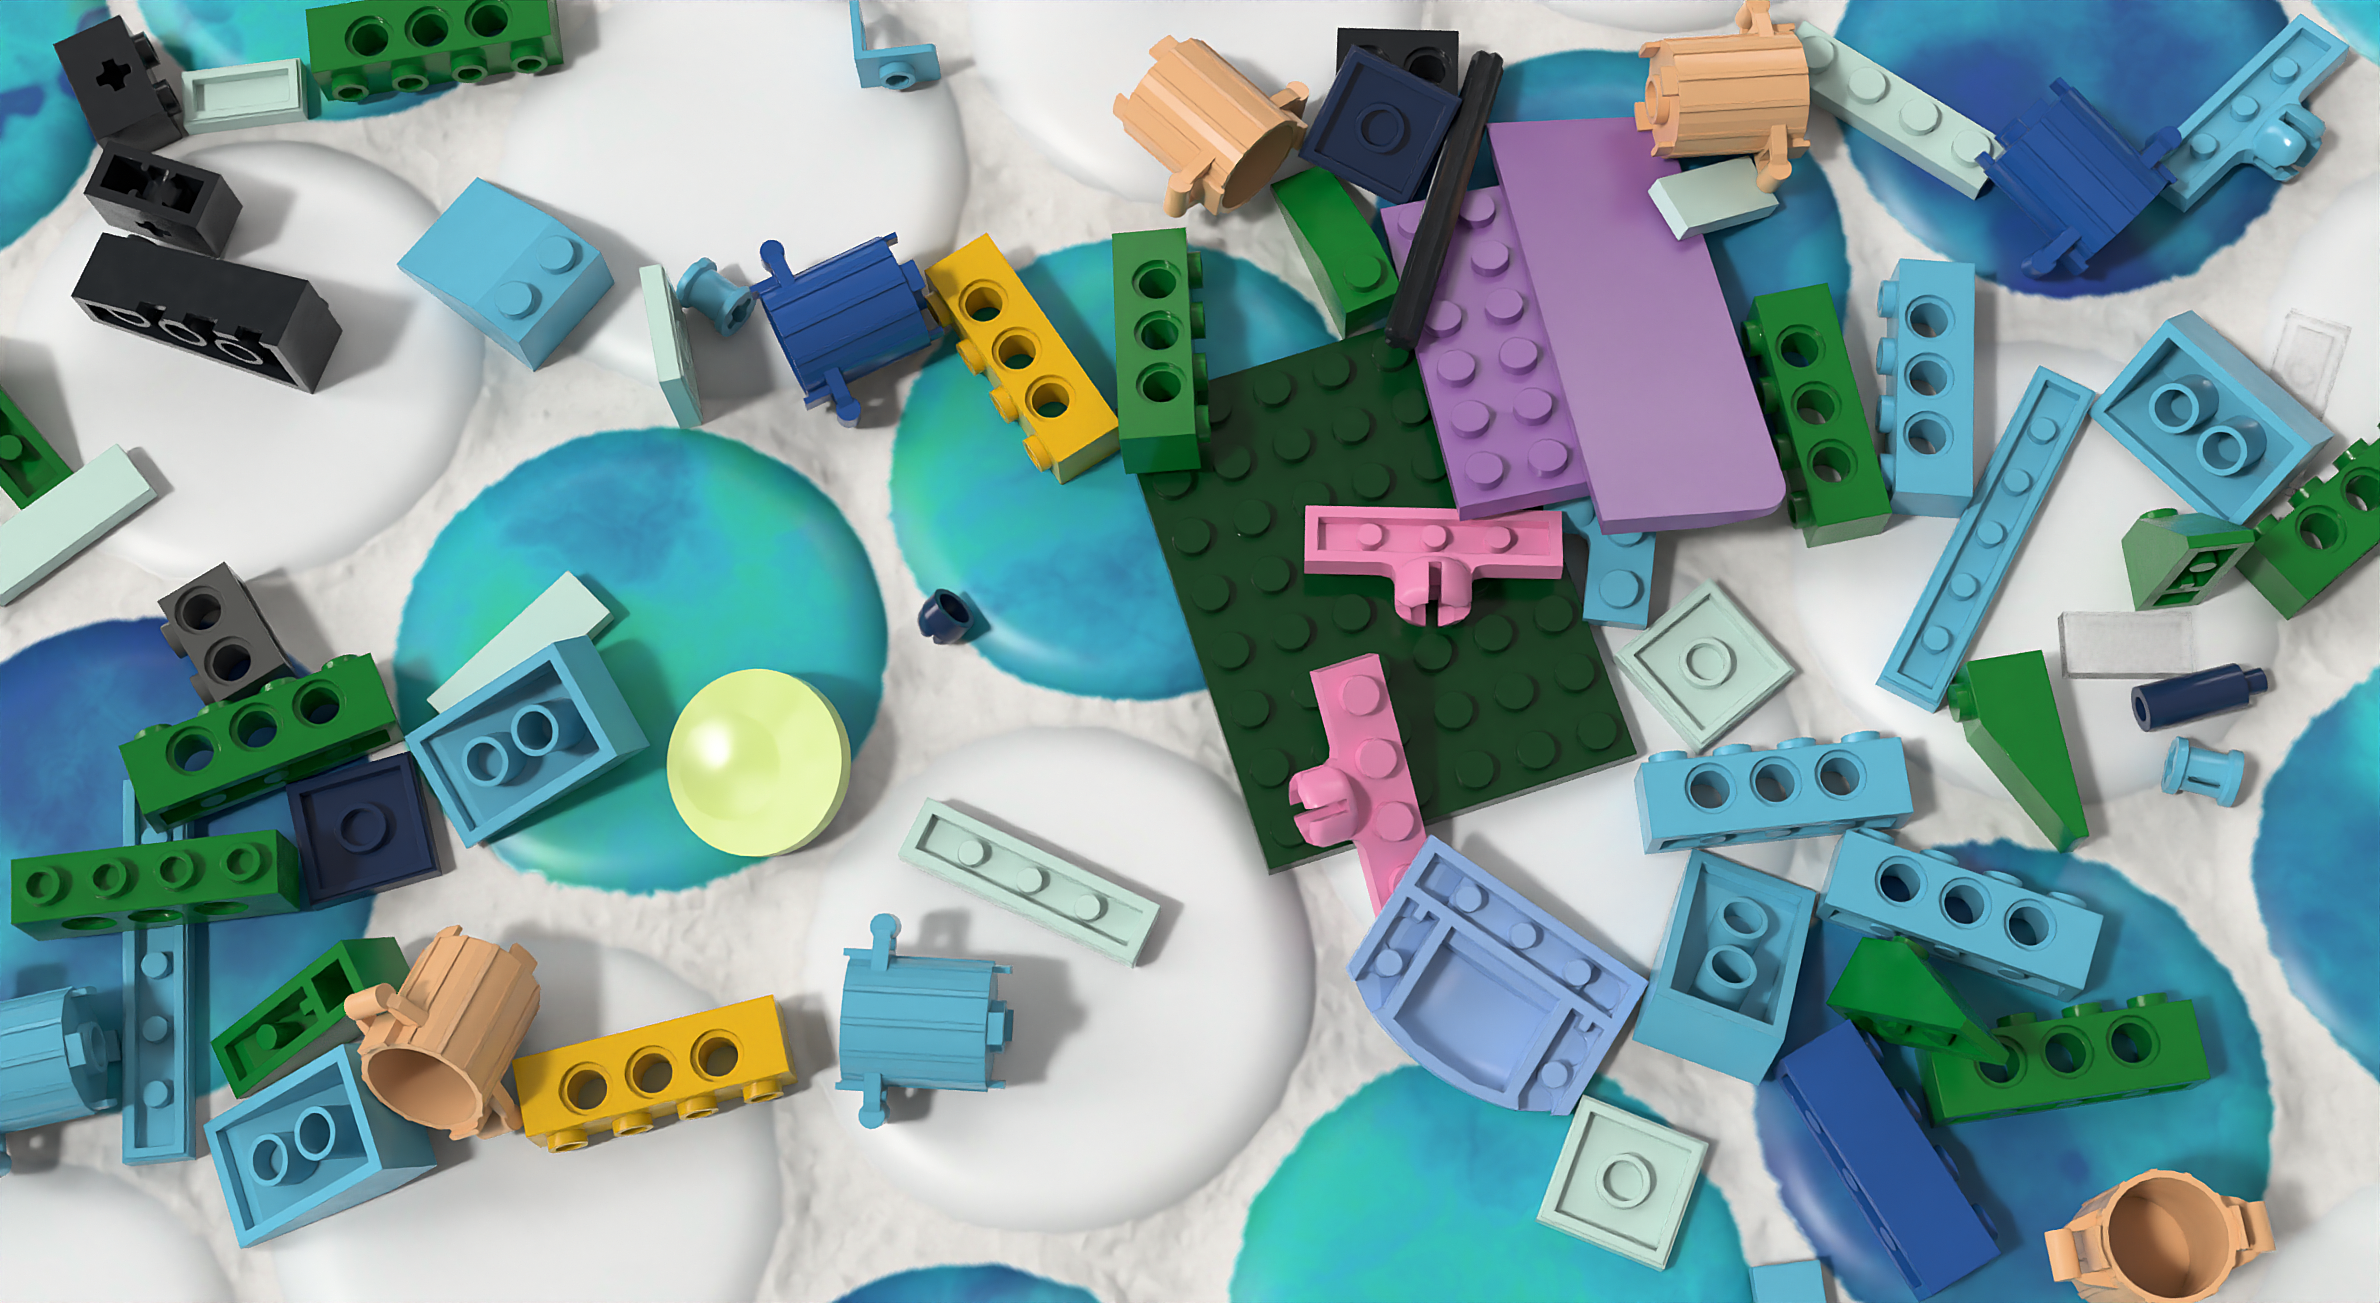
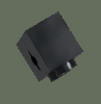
(118, 88)
(163, 199)

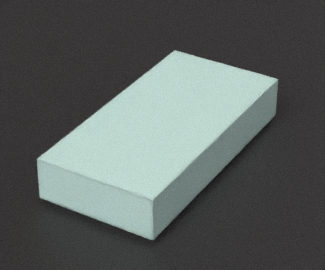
(244, 96)
(1712, 198)

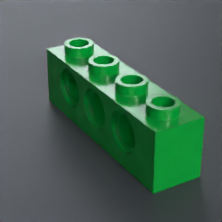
(348, 32)
(1807, 324)
(1151, 432)
(2288, 568)
(240, 772)
(155, 885)
(2167, 1062)

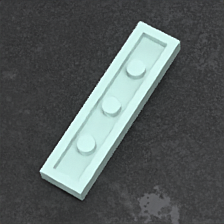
(1895, 112)
(1030, 882)

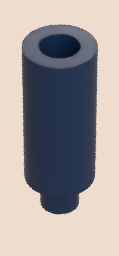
(2195, 695)

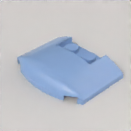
(1490, 986)

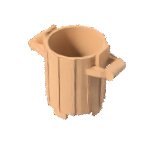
(1730, 95)
(1210, 126)
(449, 1035)
(2157, 1241)

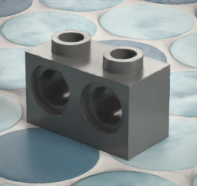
(235, 637)

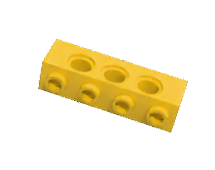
(982, 278)
(552, 1079)

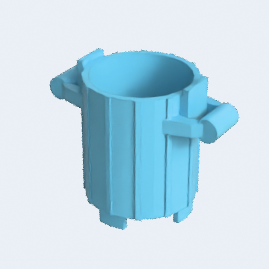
(917, 1022)
(51, 1061)

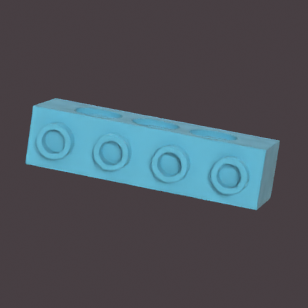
(1943, 299)
(1675, 822)
(2062, 925)

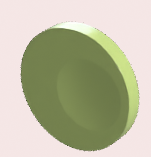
(758, 763)

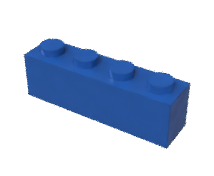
(1886, 1159)

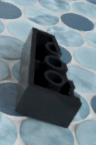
(210, 309)

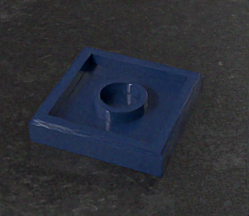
(1379, 126)
(363, 830)

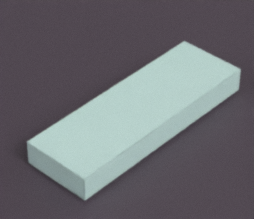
(69, 519)
(556, 615)

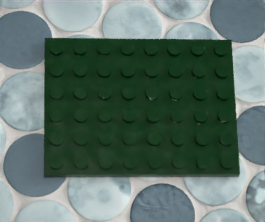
(1479, 705)

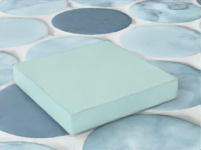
(671, 346)
(1703, 665)
(1622, 1183)

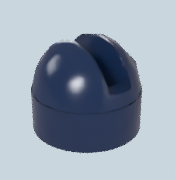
(944, 617)

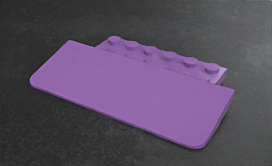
(1586, 342)

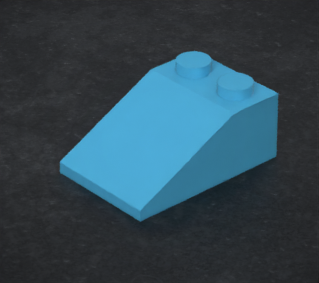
(509, 271)
(526, 739)
(1726, 968)
(312, 1148)

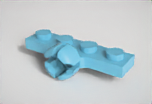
(2257, 115)
(1616, 568)

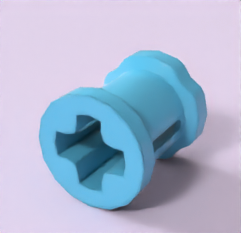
(715, 297)
(2203, 772)

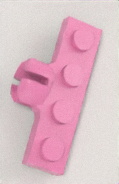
(1432, 551)
(1365, 782)

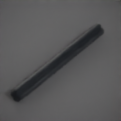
(1443, 202)

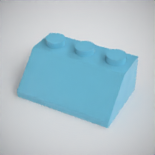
(2203, 414)

